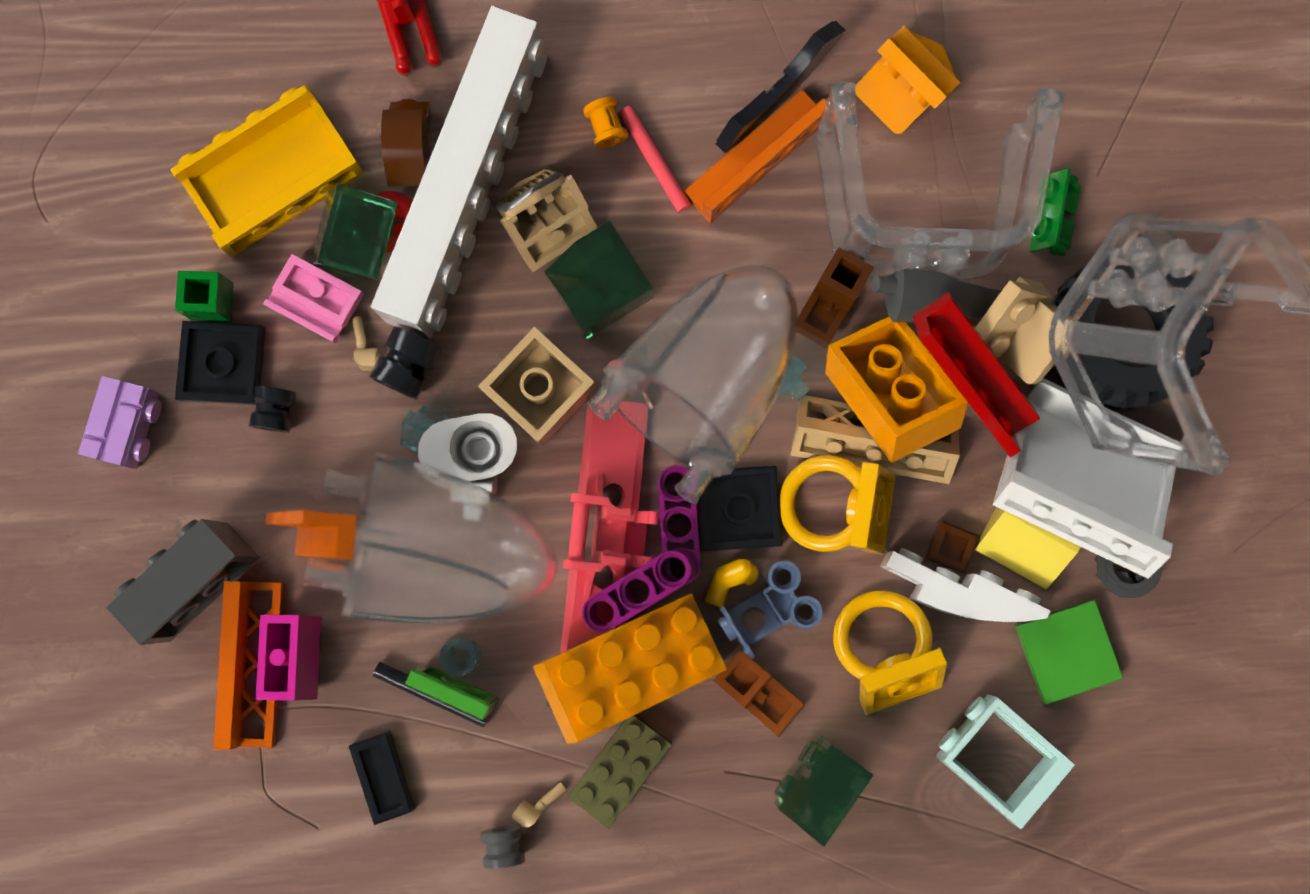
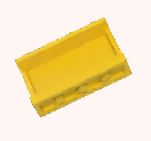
(267, 170)

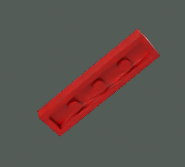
(975, 371)

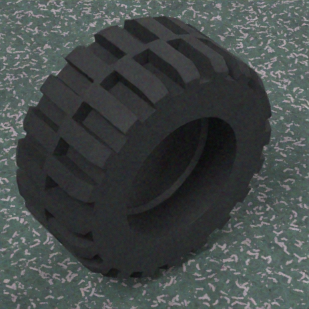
(1137, 387)

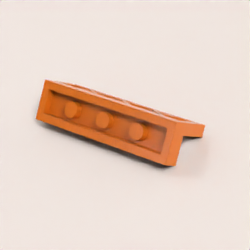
(755, 156)
(319, 532)
(233, 667)

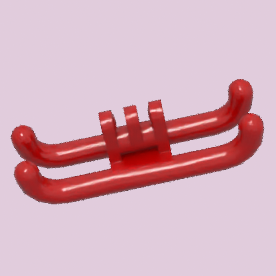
(406, 11)

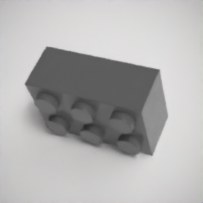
(181, 581)

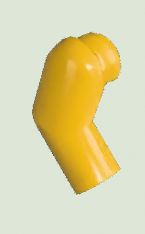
(729, 576)

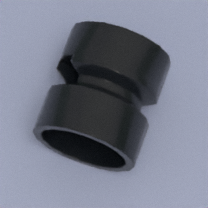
(405, 362)

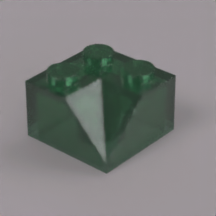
(599, 280)
(821, 789)

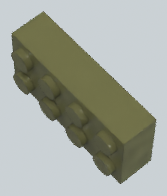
(619, 770)

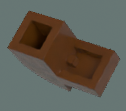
(405, 141)
(833, 297)

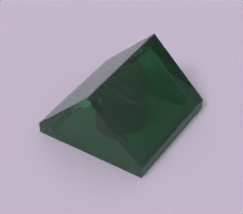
(353, 232)

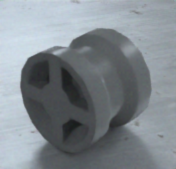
(502, 847)

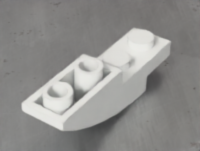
(976, 598)

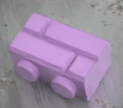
(120, 423)

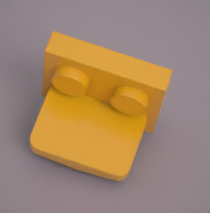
(907, 79)

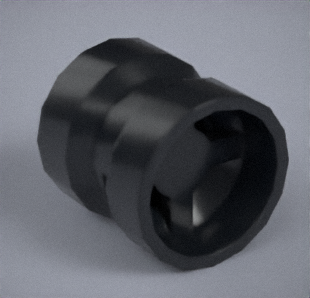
(272, 409)

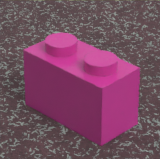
(288, 657)

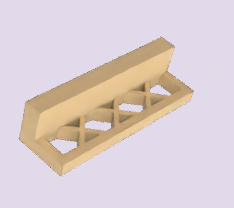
(843, 439)

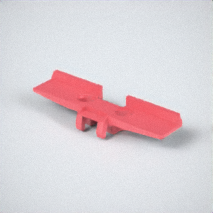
(609, 456)

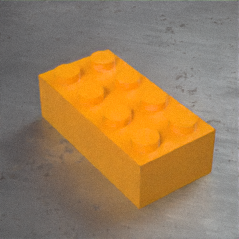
(629, 669)

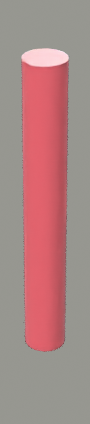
(654, 159)

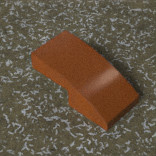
(759, 693)

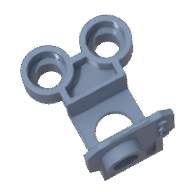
(777, 604)

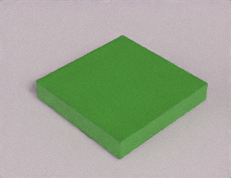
(1068, 652)
(452, 691)

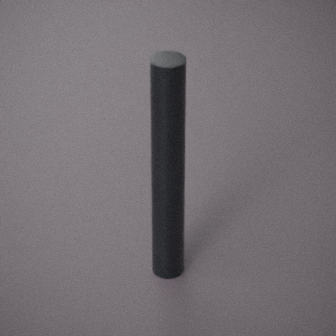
(397, 679)

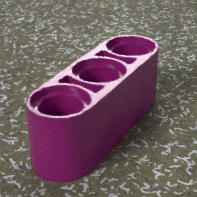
(671, 506)
(623, 602)

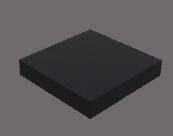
(219, 362)
(741, 510)

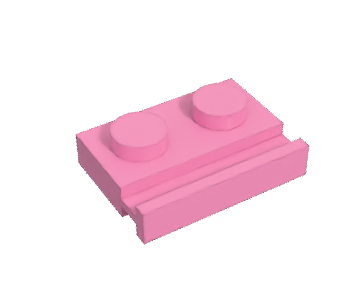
(313, 298)

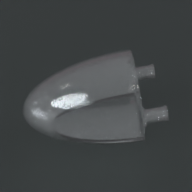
(707, 372)
(433, 548)

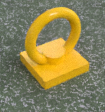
(866, 507)
(900, 675)

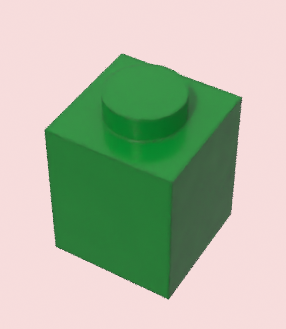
(204, 296)

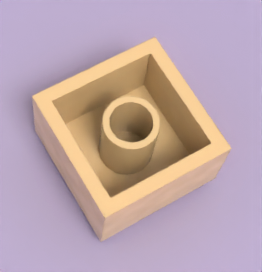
(538, 386)

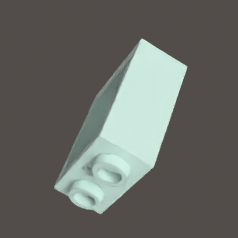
(1037, 784)

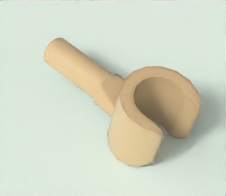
(363, 356)
(527, 814)

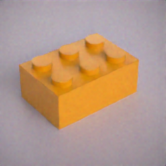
(895, 387)

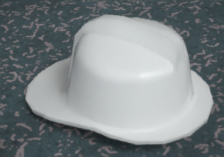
(469, 446)

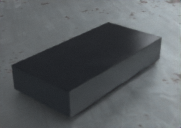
(382, 777)

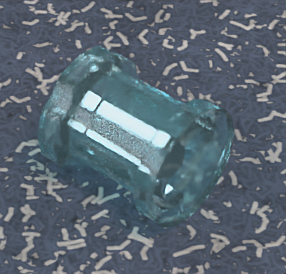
(449, 651)

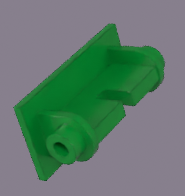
(1053, 229)

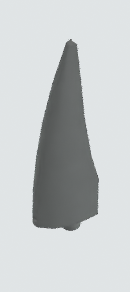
(913, 290)

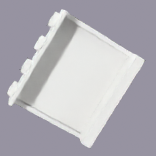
(1086, 493)

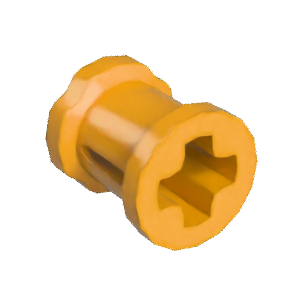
(605, 122)

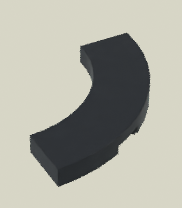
(795, 74)

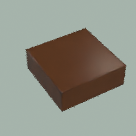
(952, 546)

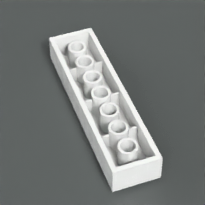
(461, 174)

